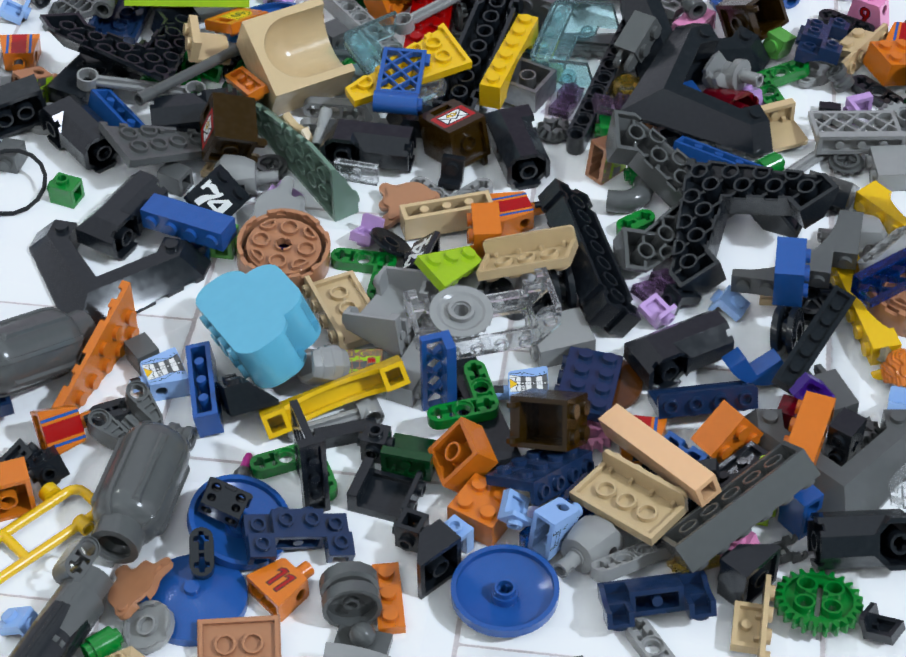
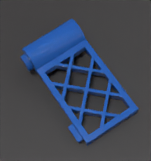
(397, 99)

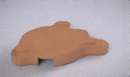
(402, 194)
(135, 585)

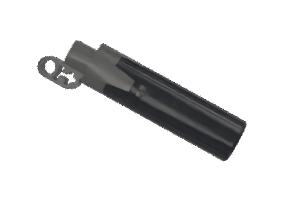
(72, 607)

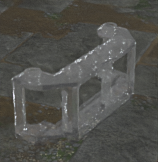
(503, 304)

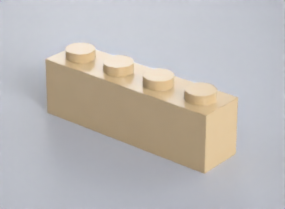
(439, 214)

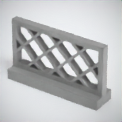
(854, 140)

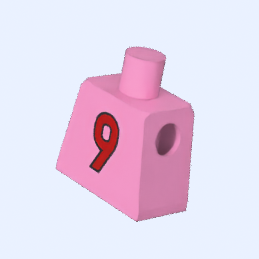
(871, 11)

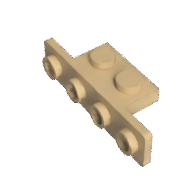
(856, 45)
(751, 621)

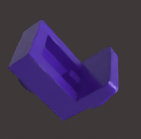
(809, 383)

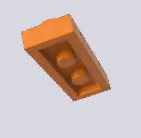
(247, 83)
(392, 613)

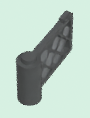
(101, 8)

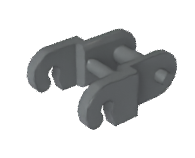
(793, 557)

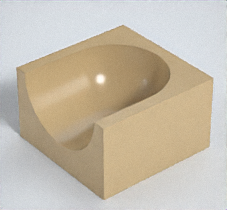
(293, 56)

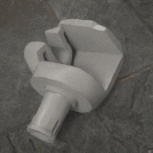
(729, 75)
(246, 173)
(871, 233)
(324, 365)
(586, 542)

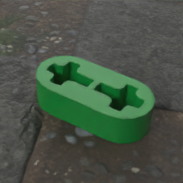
(638, 220)

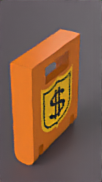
(230, 21)

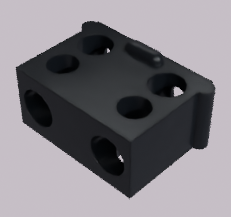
(224, 502)

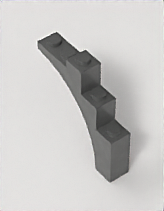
(836, 251)

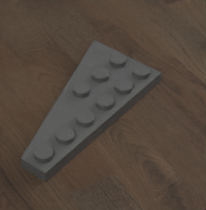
(152, 143)

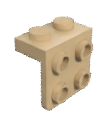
(200, 44)
(784, 129)

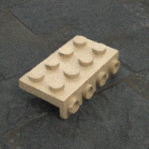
(526, 251)
(330, 299)
(631, 498)

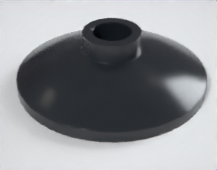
(389, 242)

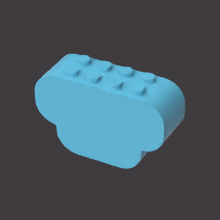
(259, 323)

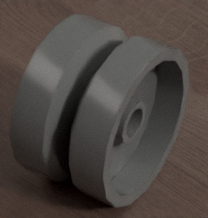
(350, 593)

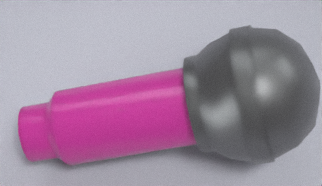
(244, 468)

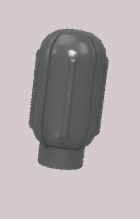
(41, 347)
(139, 489)

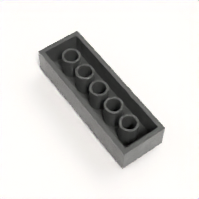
(740, 506)

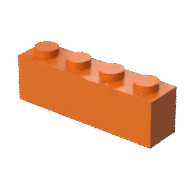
(812, 423)

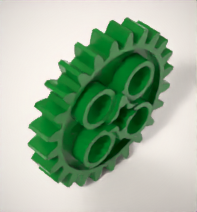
(839, 603)

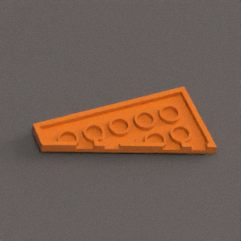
(102, 349)

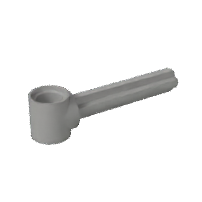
(364, 408)

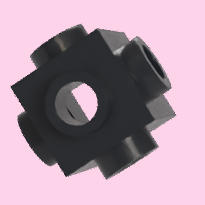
(373, 439)
(47, 466)
(407, 528)

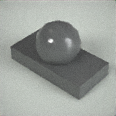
(364, 635)

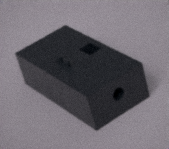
(66, 81)

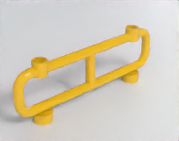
(51, 496)

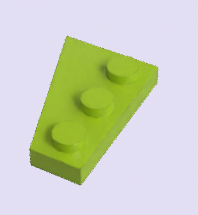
(448, 266)

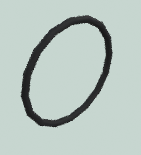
(44, 182)

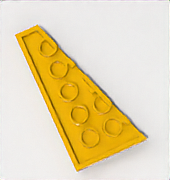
(445, 60)

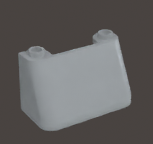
(384, 318)

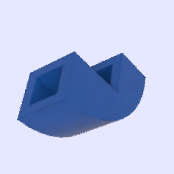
(759, 371)

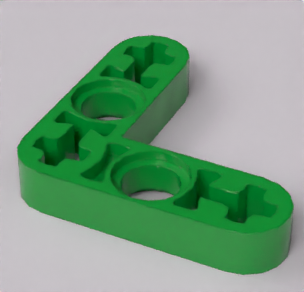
(771, 82)
(375, 264)
(477, 400)
(280, 468)

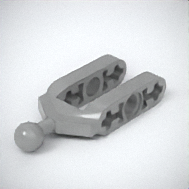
(364, 111)

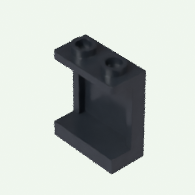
(382, 492)

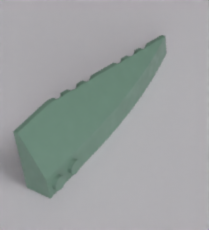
(307, 164)

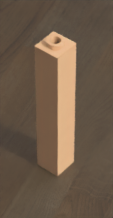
(660, 455)

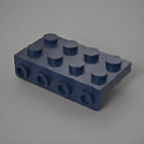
(124, 22)
(591, 373)
(702, 398)
(542, 472)

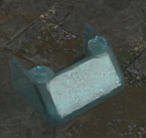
(560, 31)
(364, 40)

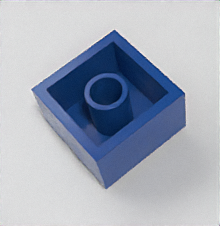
(791, 271)

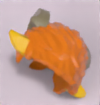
(892, 366)

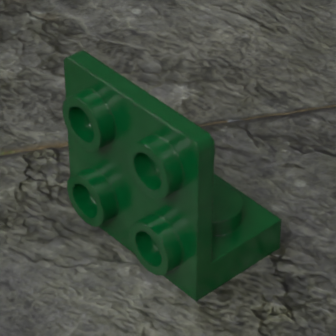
(408, 456)

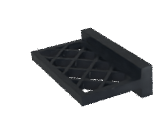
(310, 461)

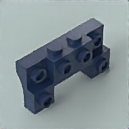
(813, 40)
(296, 530)
(656, 595)

